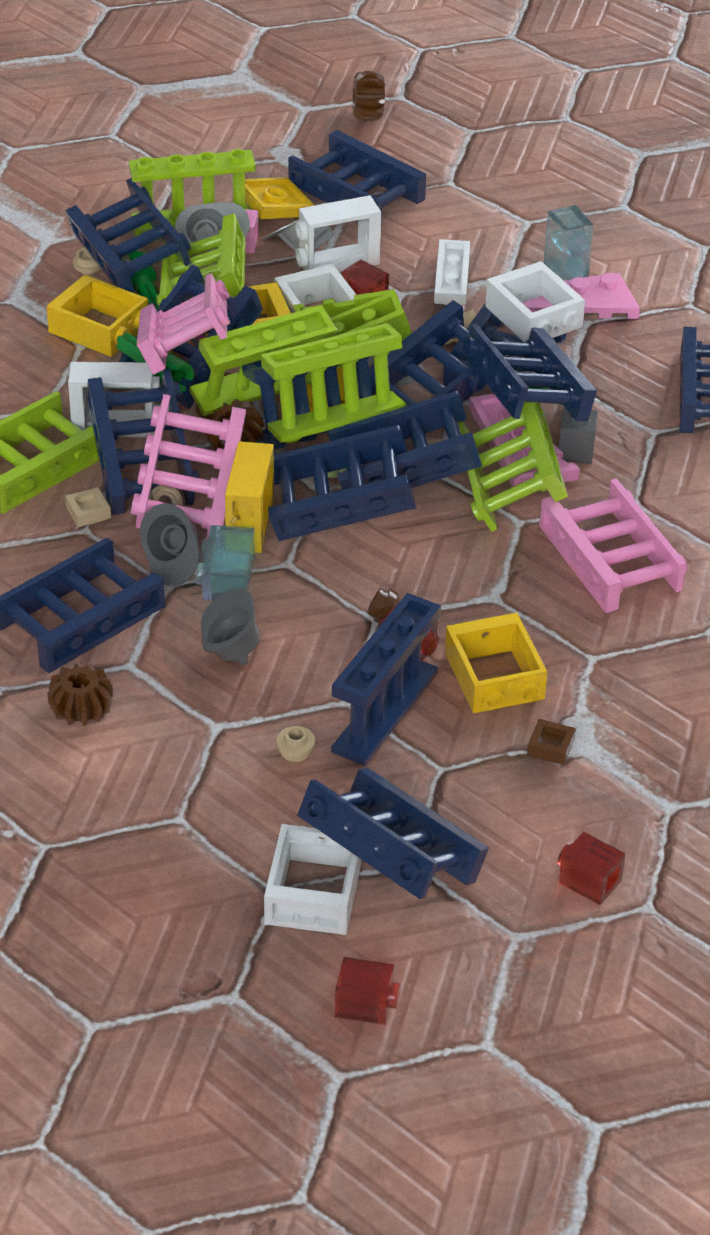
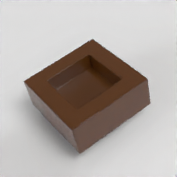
(551, 741)

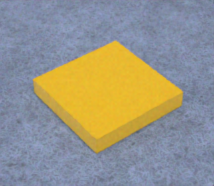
(275, 197)

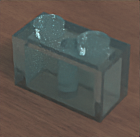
(568, 242)
(227, 560)

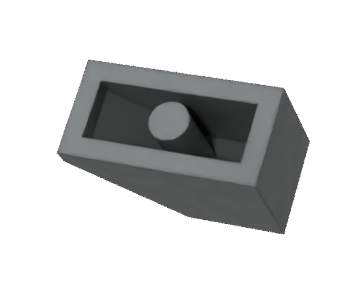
(578, 437)

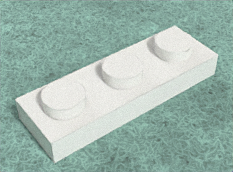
(452, 272)

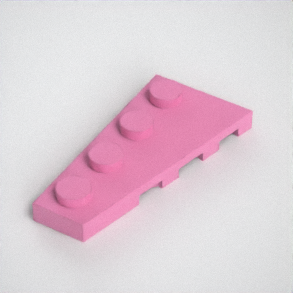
(601, 293)
(488, 411)

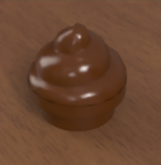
(382, 604)

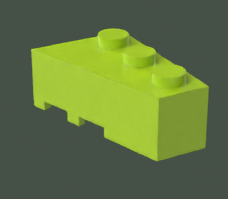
(365, 312)

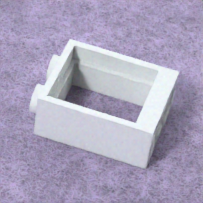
(369, 233)
(314, 286)
(512, 288)
(113, 375)
(305, 907)

